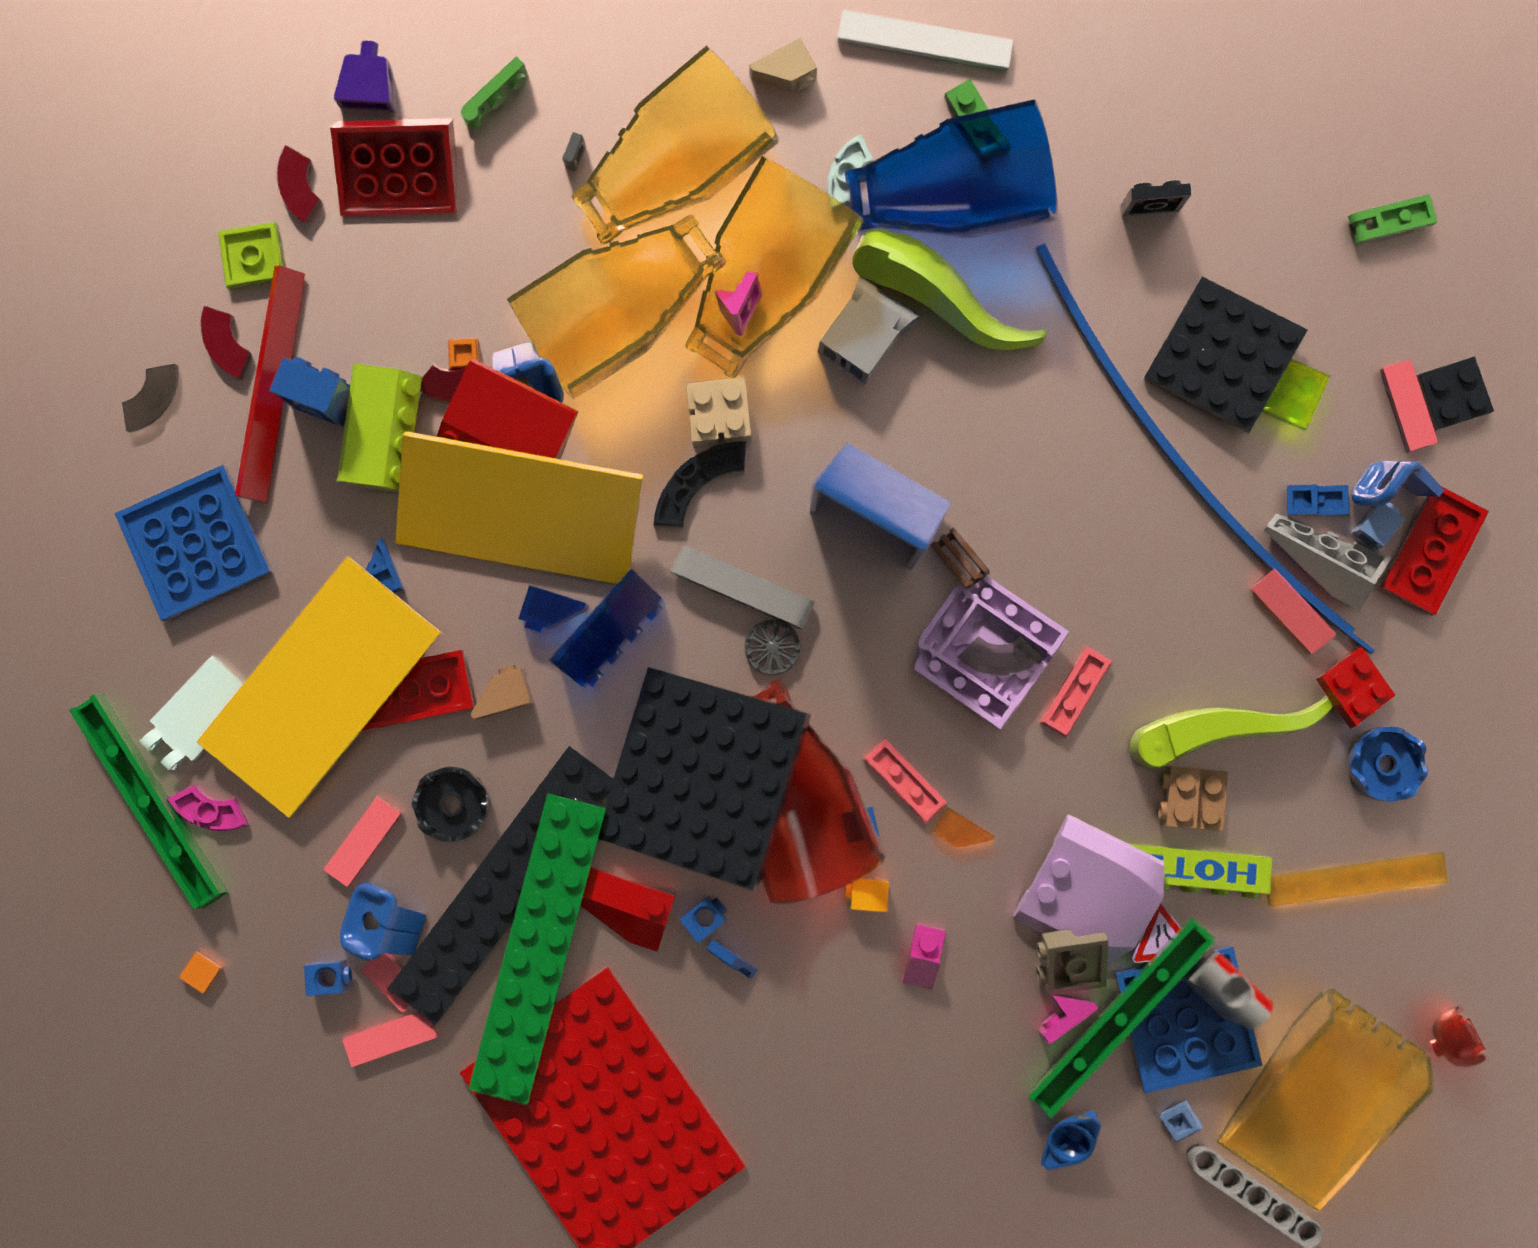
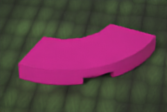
(207, 812)

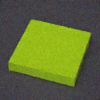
(250, 254)

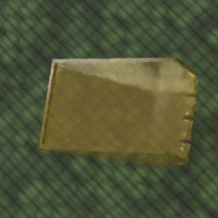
(1327, 1099)

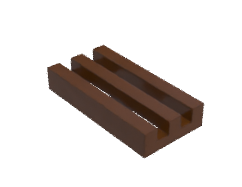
(945, 540)

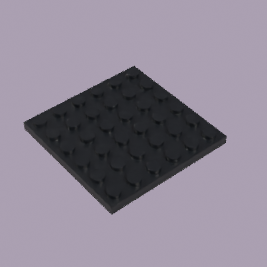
(703, 777)

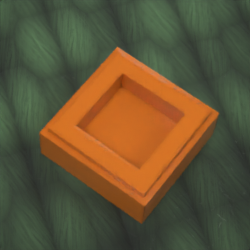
(461, 352)
(200, 972)

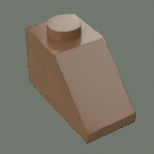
(503, 693)

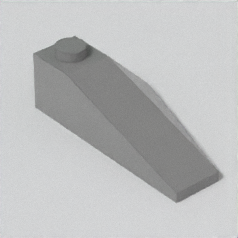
(1339, 567)

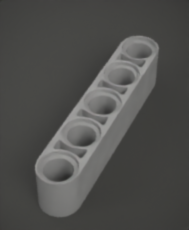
(742, 587)
(1264, 1205)

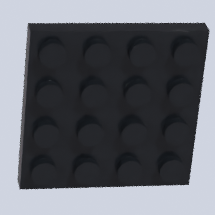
(1225, 354)

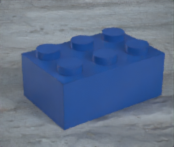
(312, 391)

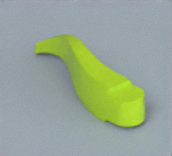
(927, 277)
(1191, 730)

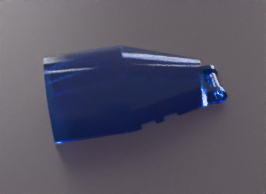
(964, 177)

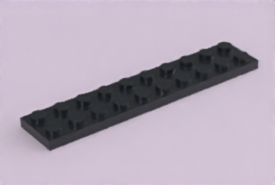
(490, 896)

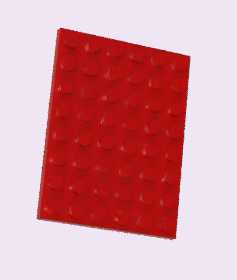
(612, 1123)

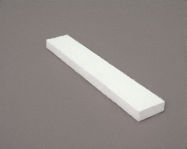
(925, 40)

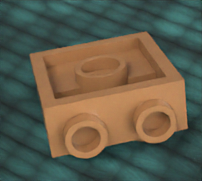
(1193, 798)

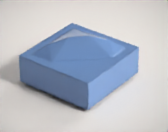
(1180, 1121)

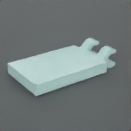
(191, 712)

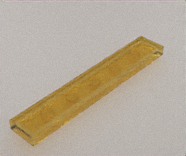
(1357, 879)

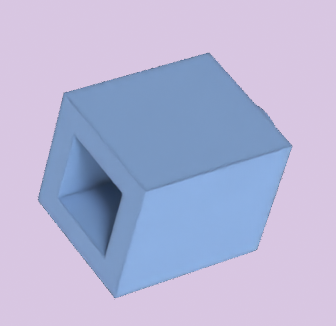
(1379, 525)

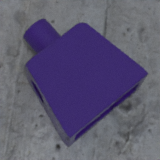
(365, 81)

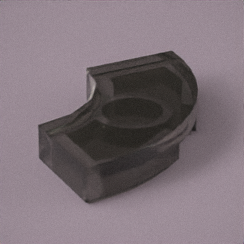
(152, 399)
(999, 659)

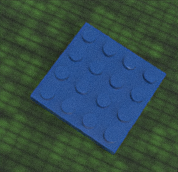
(193, 543)
(1187, 1038)

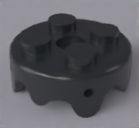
(430, 809)

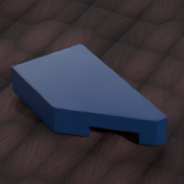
(383, 567)
(731, 958)

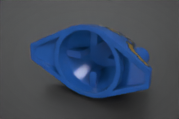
(1071, 1141)

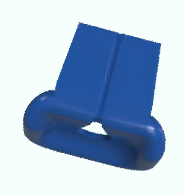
(524, 361)
(1404, 473)
(397, 927)

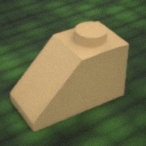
(786, 68)

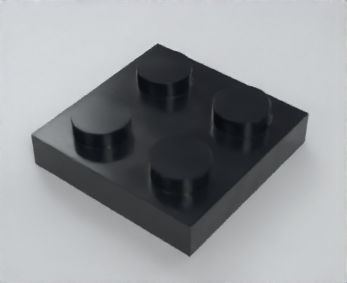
(1149, 199)
(1455, 393)

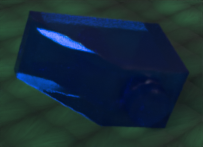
(548, 609)

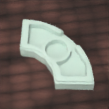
(851, 156)

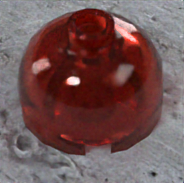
(1457, 1039)

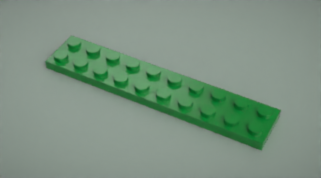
(537, 949)

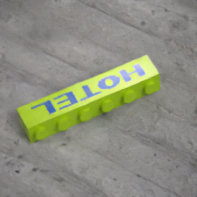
(1213, 870)

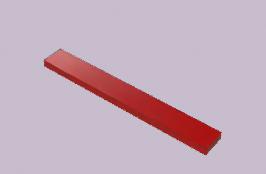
(265, 406)

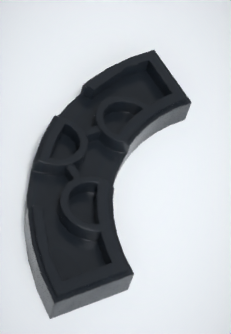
(693, 476)

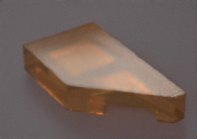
(960, 830)

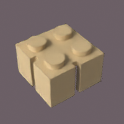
(718, 409)

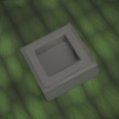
(574, 151)

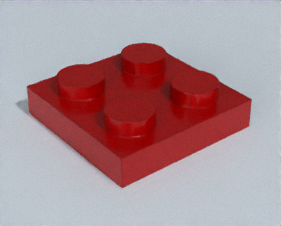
(1355, 687)

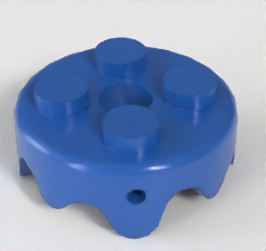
(1408, 764)

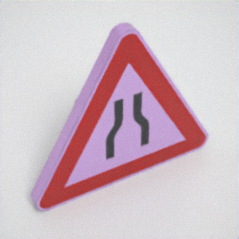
(1156, 935)

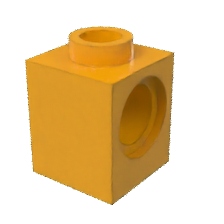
(868, 894)

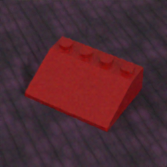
(395, 166)
(506, 414)

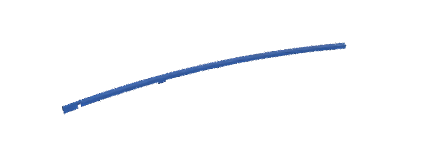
(1237, 529)

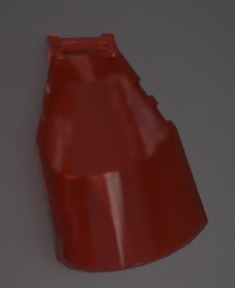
(824, 824)

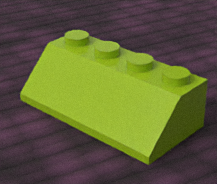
(377, 415)

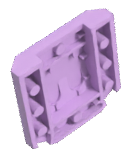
(998, 619)
(1093, 888)

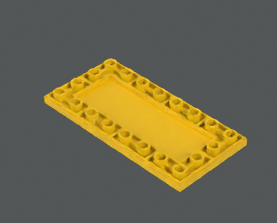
(517, 508)
(319, 687)

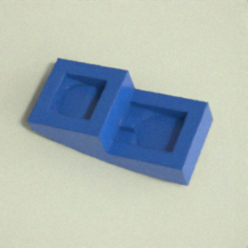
(1317, 500)

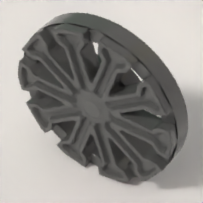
(772, 647)

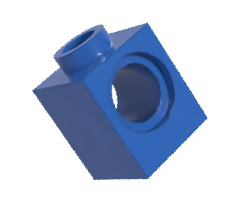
(692, 924)
(314, 977)

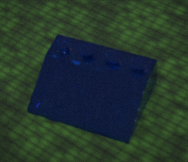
(608, 630)

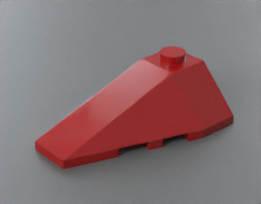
(628, 907)

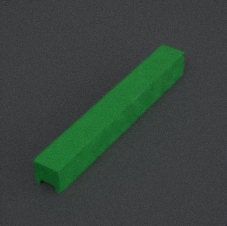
(148, 801)
(1121, 1017)

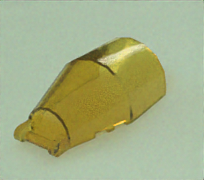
(678, 147)
(794, 243)
(612, 302)

